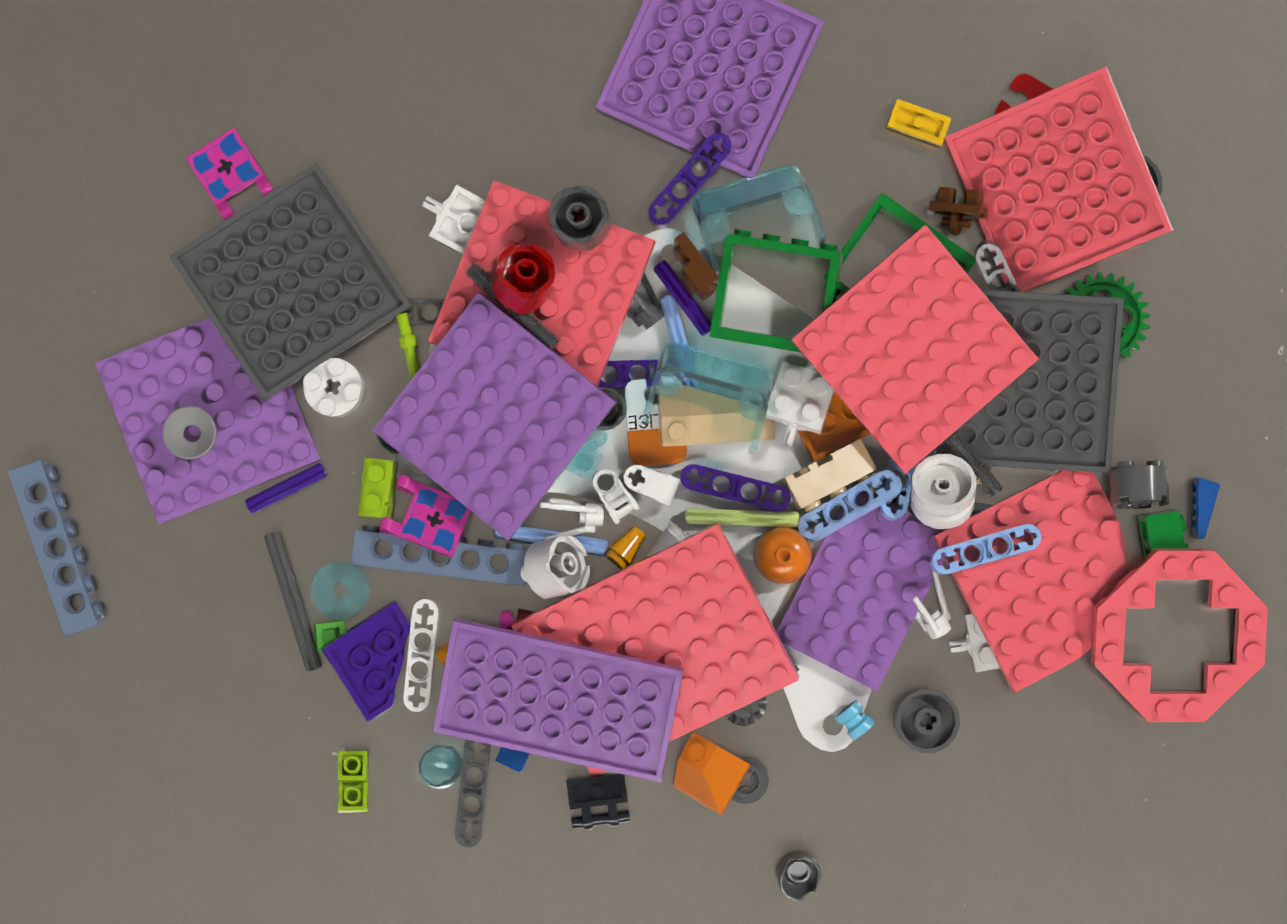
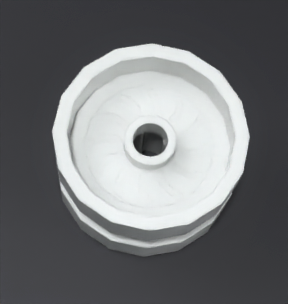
(943, 491)

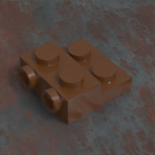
(697, 275)

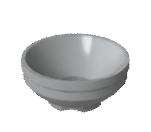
(175, 427)

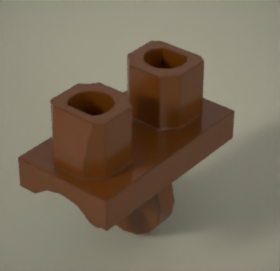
(946, 205)

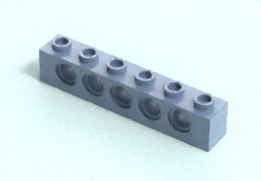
(24, 481)
(365, 554)

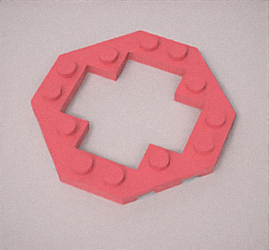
(1220, 678)

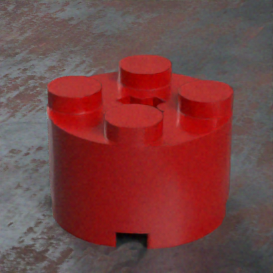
(523, 278)

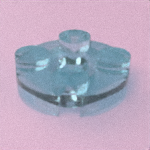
(352, 602)

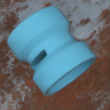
(856, 722)

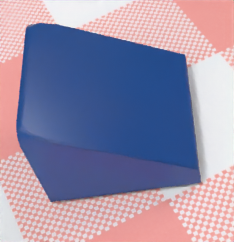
(512, 758)

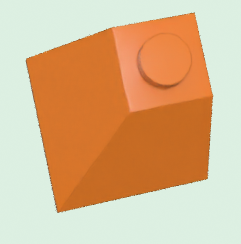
(709, 773)

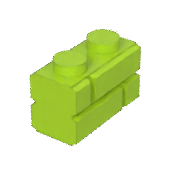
(378, 488)

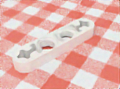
(425, 655)

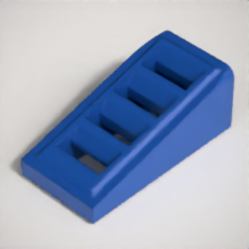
(1203, 501)

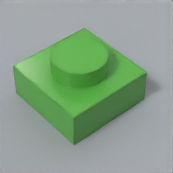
(327, 632)

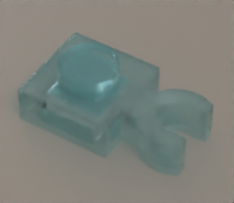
(587, 459)

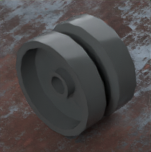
(943, 720)

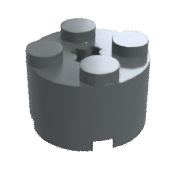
(576, 202)
(1138, 485)

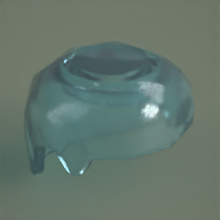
(440, 766)

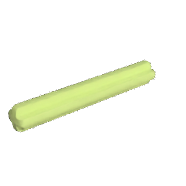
(742, 517)

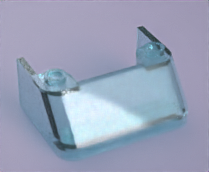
(714, 204)
(745, 377)

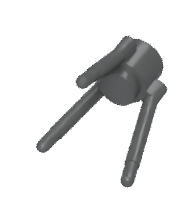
(647, 312)

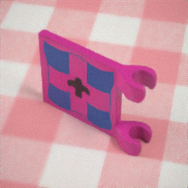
(226, 169)
(432, 519)

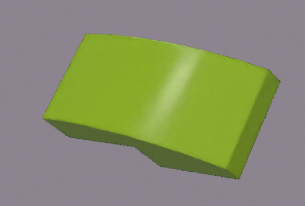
(353, 781)

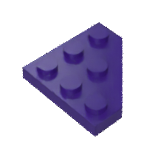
(371, 659)

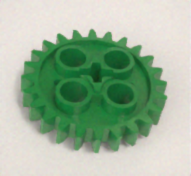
(1131, 305)

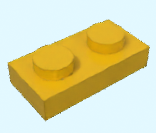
(919, 122)

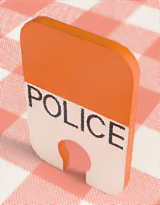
(644, 439)

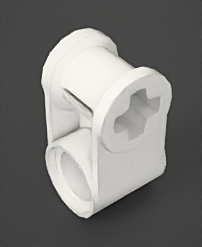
(656, 485)
(615, 497)

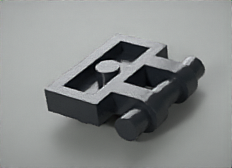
(598, 791)

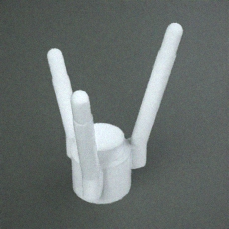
(588, 513)
(934, 622)

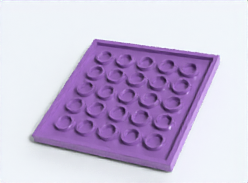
(711, 71)
(199, 370)
(494, 416)

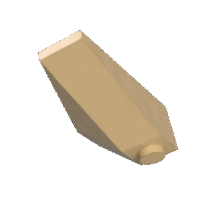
(705, 418)

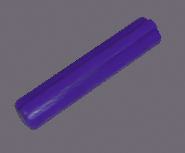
(683, 297)
(285, 488)

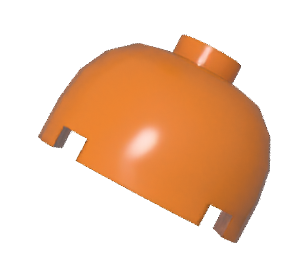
(782, 555)

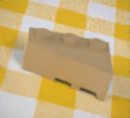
(829, 475)

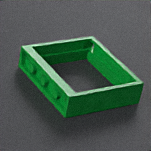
(911, 223)
(768, 242)

